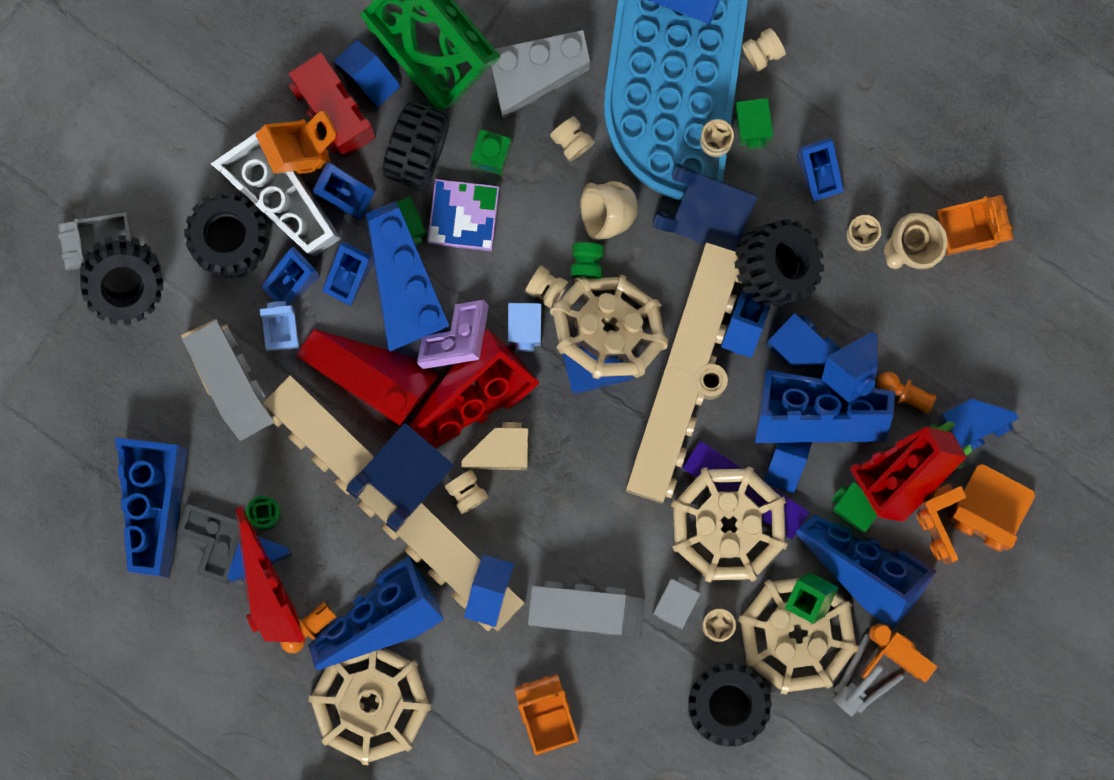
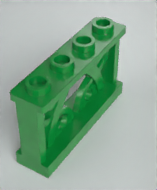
(424, 66)

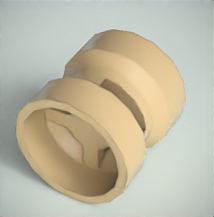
(763, 49)
(716, 132)
(572, 138)
(866, 228)
(539, 284)
(470, 498)
(718, 625)

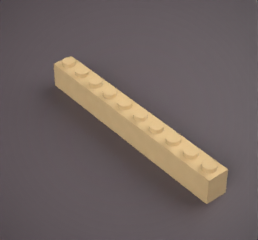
(346, 457)

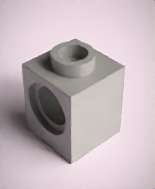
(677, 602)

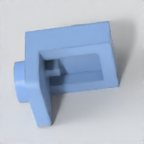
(279, 326)

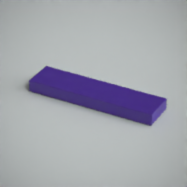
(705, 456)

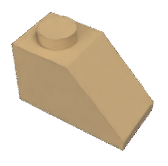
(501, 449)

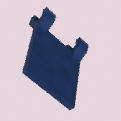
(708, 211)
(403, 473)

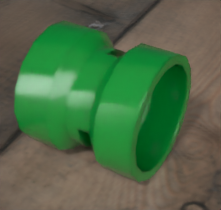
(587, 259)
(268, 516)

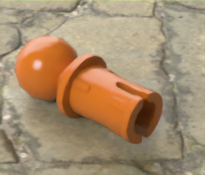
(907, 393)
(311, 626)

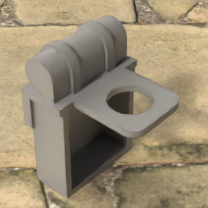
(82, 234)

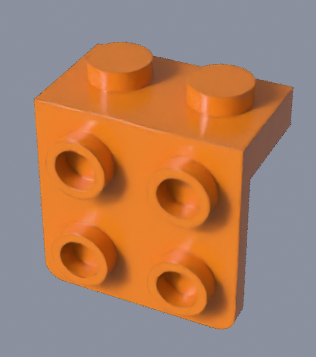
(992, 508)
(929, 519)

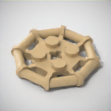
(611, 310)
(729, 543)
(786, 649)
(376, 721)

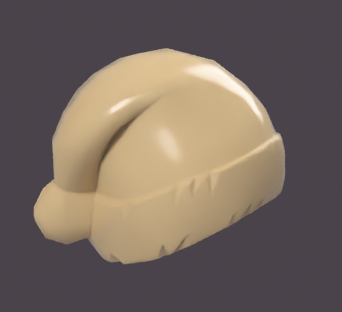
(608, 209)
(916, 242)

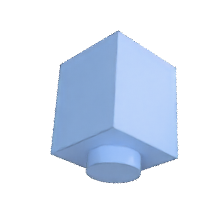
(524, 326)

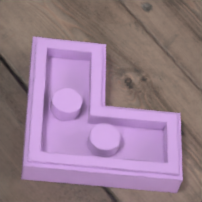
(460, 343)

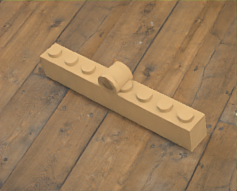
(684, 375)

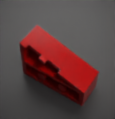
(324, 92)
(908, 473)

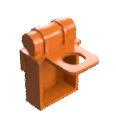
(296, 144)
(975, 224)
(900, 651)
(546, 714)

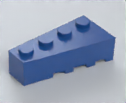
(404, 289)
(810, 411)
(151, 502)

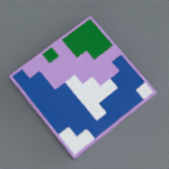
(463, 215)

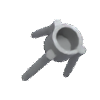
(852, 697)

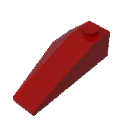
(379, 378)
(474, 391)
(267, 598)

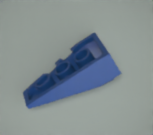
(877, 578)
(389, 614)

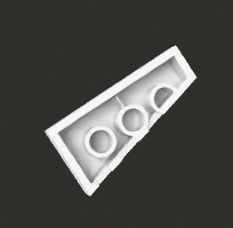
(278, 195)

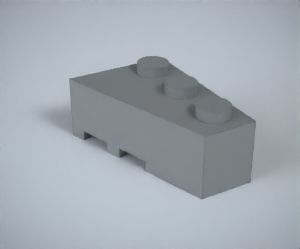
(537, 68)
(228, 379)
(586, 610)

